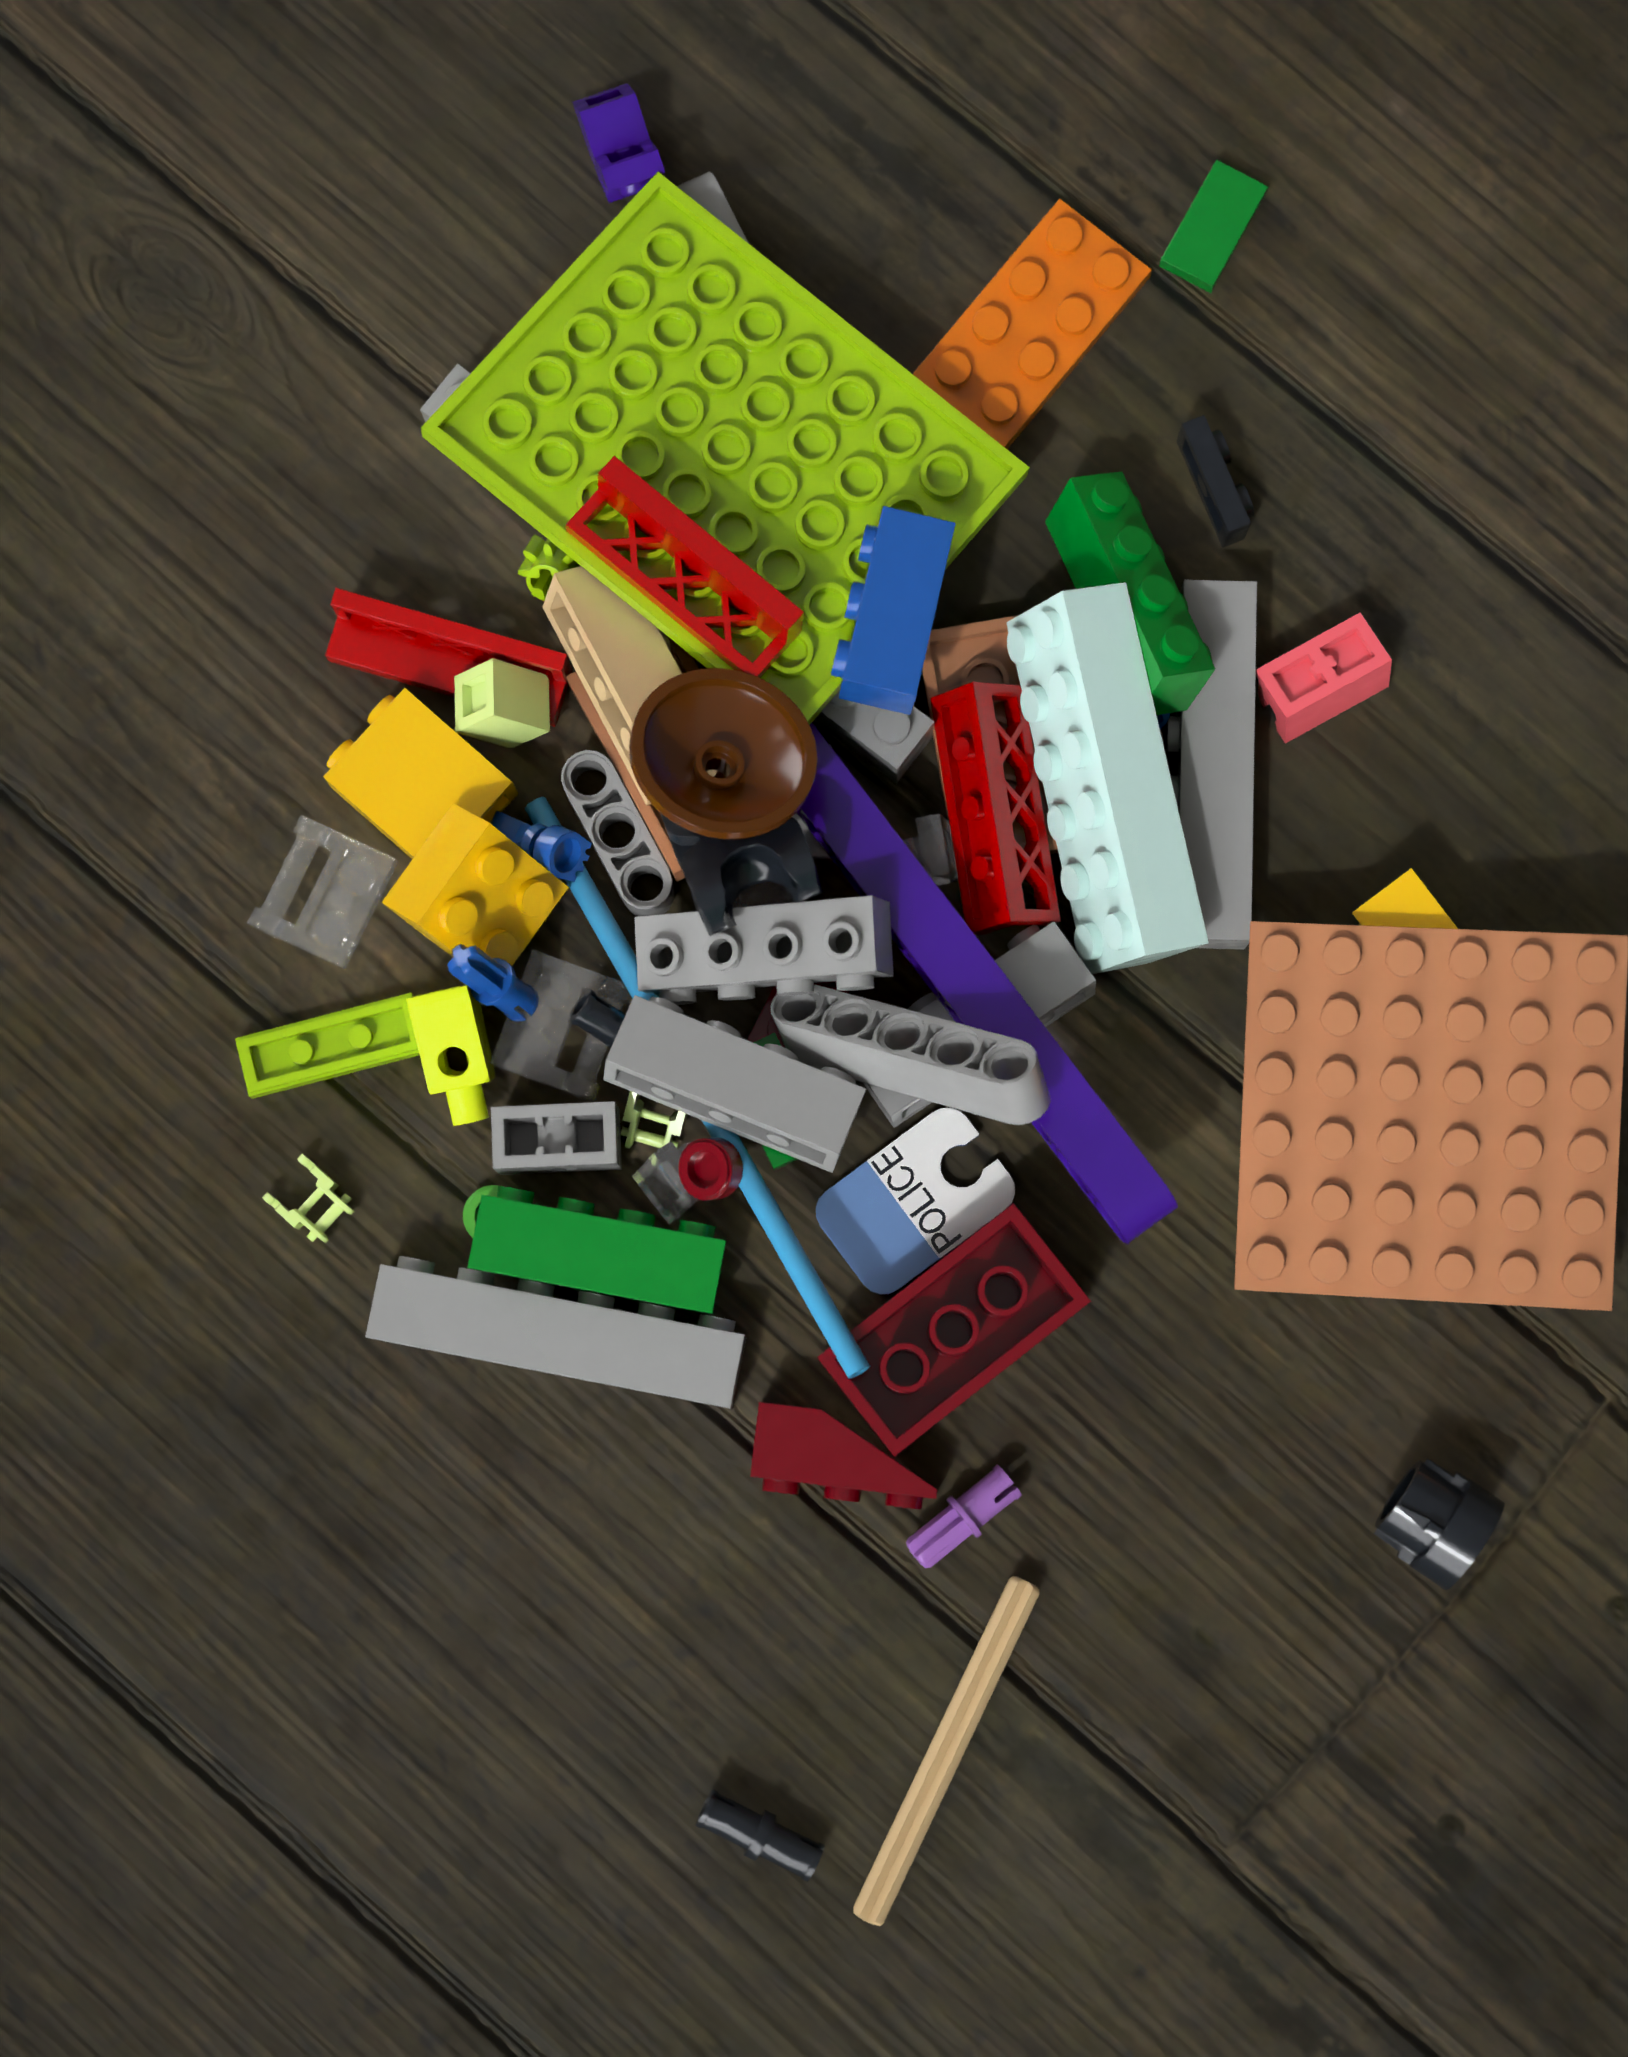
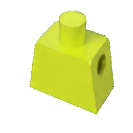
(446, 1021)

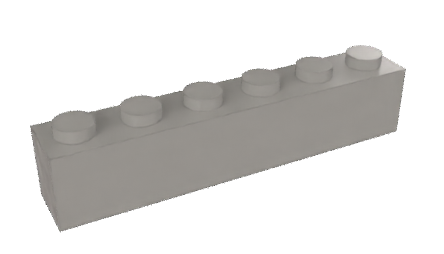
(1217, 760)
(557, 1335)

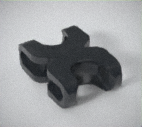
(725, 867)

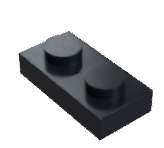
(1206, 460)

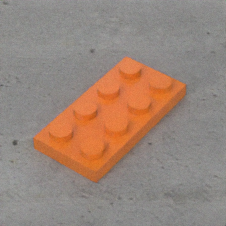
(1033, 323)

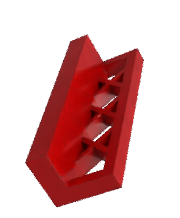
(700, 554)
(430, 649)
(985, 805)

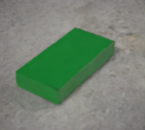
(1213, 226)

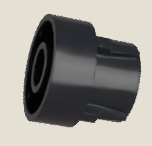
(1438, 1521)

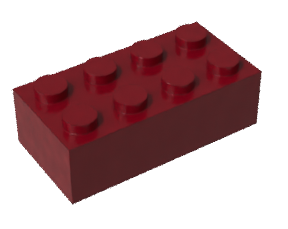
(957, 1328)

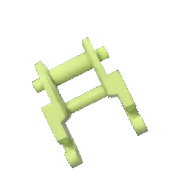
(634, 1111)
(297, 1217)

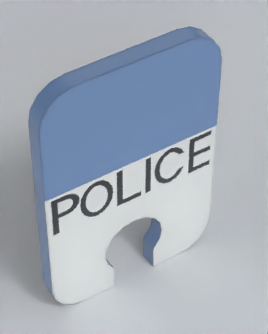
(899, 1210)

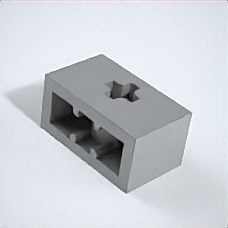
(556, 1138)

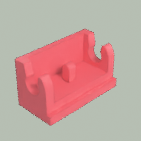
(1324, 677)

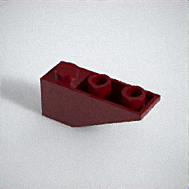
(816, 1449)

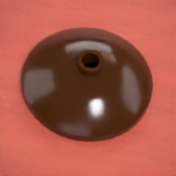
(730, 726)

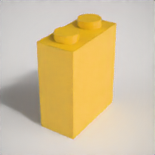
(412, 771)

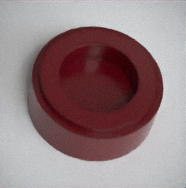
(710, 1168)

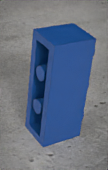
(893, 609)

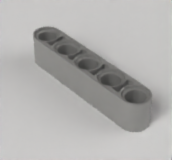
(914, 1054)

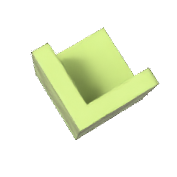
(502, 703)

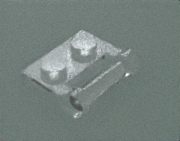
(339, 901)
(535, 1045)

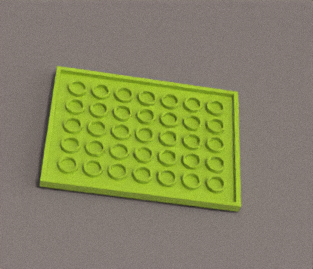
(735, 408)

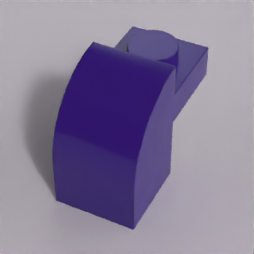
(618, 141)

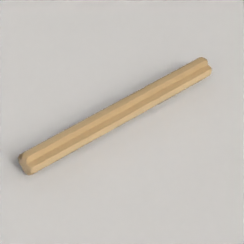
(945, 1751)

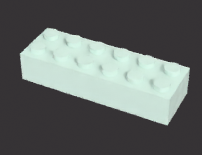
(1105, 779)

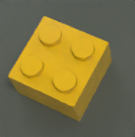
(474, 889)

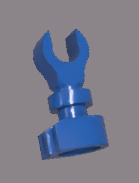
(553, 847)

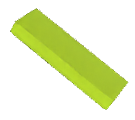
(327, 1046)

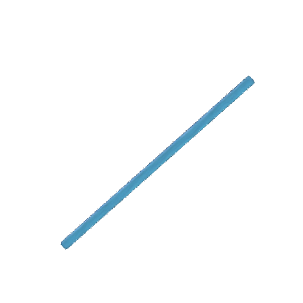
(752, 1183)

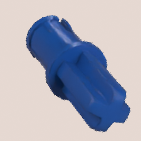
(493, 982)

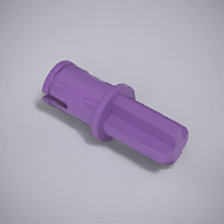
(963, 1517)

